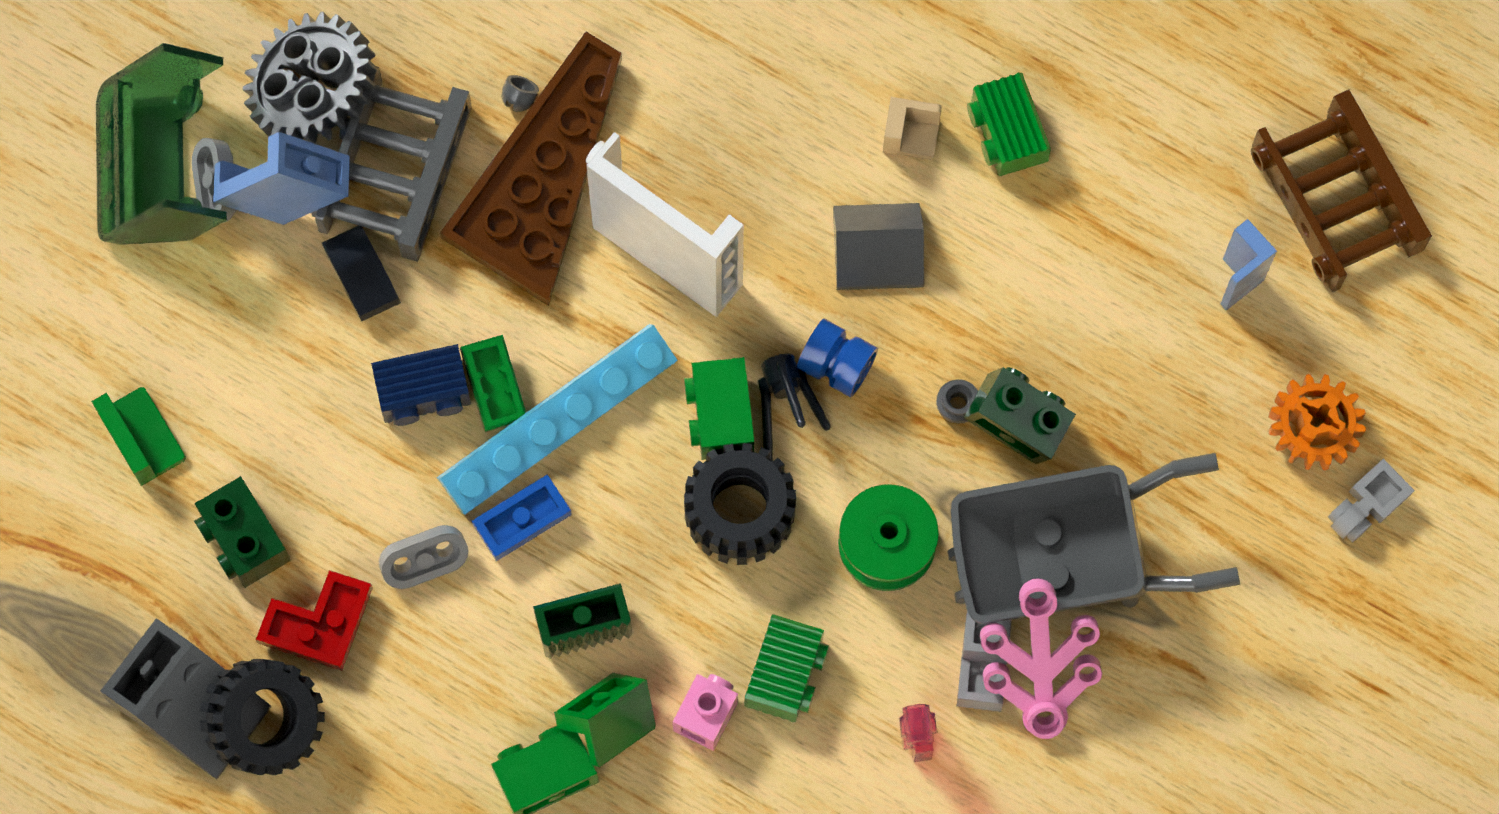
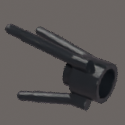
(784, 380)

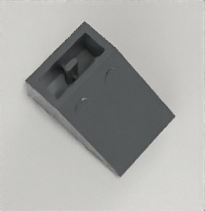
(164, 689)

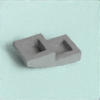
(973, 661)

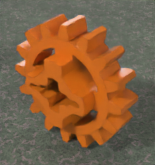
(1332, 432)

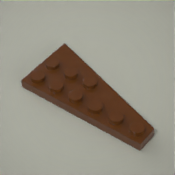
(531, 190)

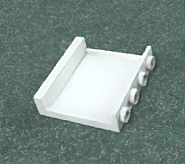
(661, 237)

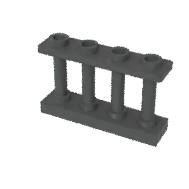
(423, 191)

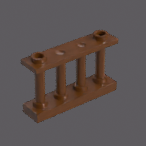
(1363, 156)

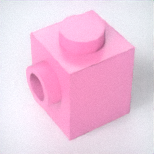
(706, 710)

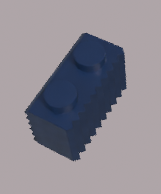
(421, 385)

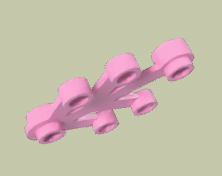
(1042, 665)

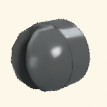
(519, 92)

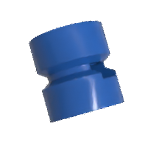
(837, 357)

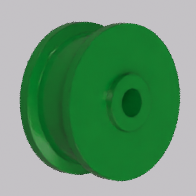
(888, 537)

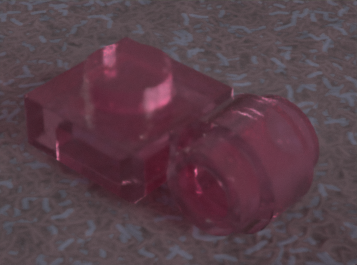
(917, 731)

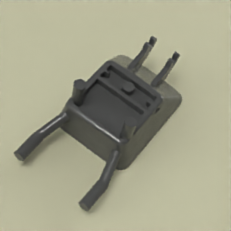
(1068, 531)

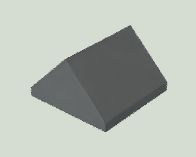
(878, 246)

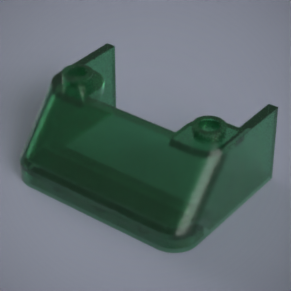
(142, 149)

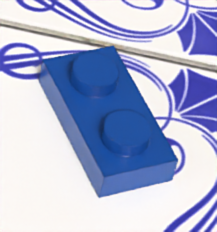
(521, 517)

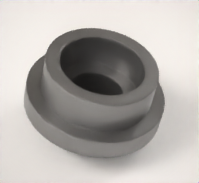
(953, 389)

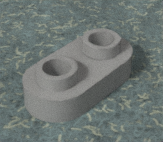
(204, 157)
(424, 559)

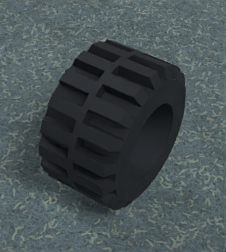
(746, 469)
(298, 722)

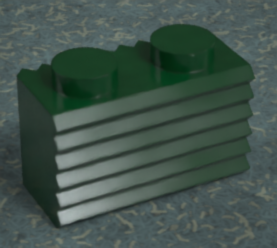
(583, 620)

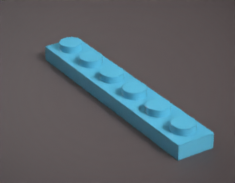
(557, 419)

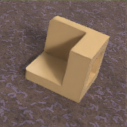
(911, 128)

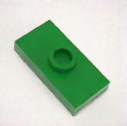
(493, 382)

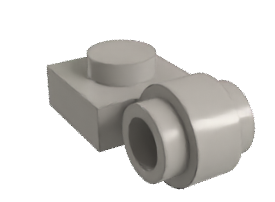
(1376, 494)

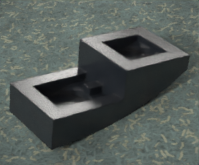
(361, 273)

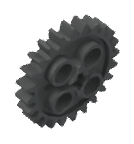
(316, 51)

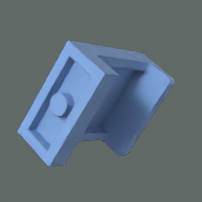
(287, 186)

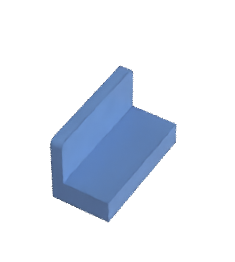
(1250, 259)

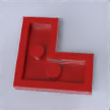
(319, 634)

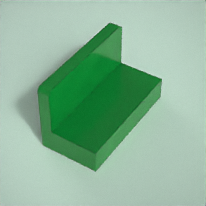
(140, 434)
(610, 716)

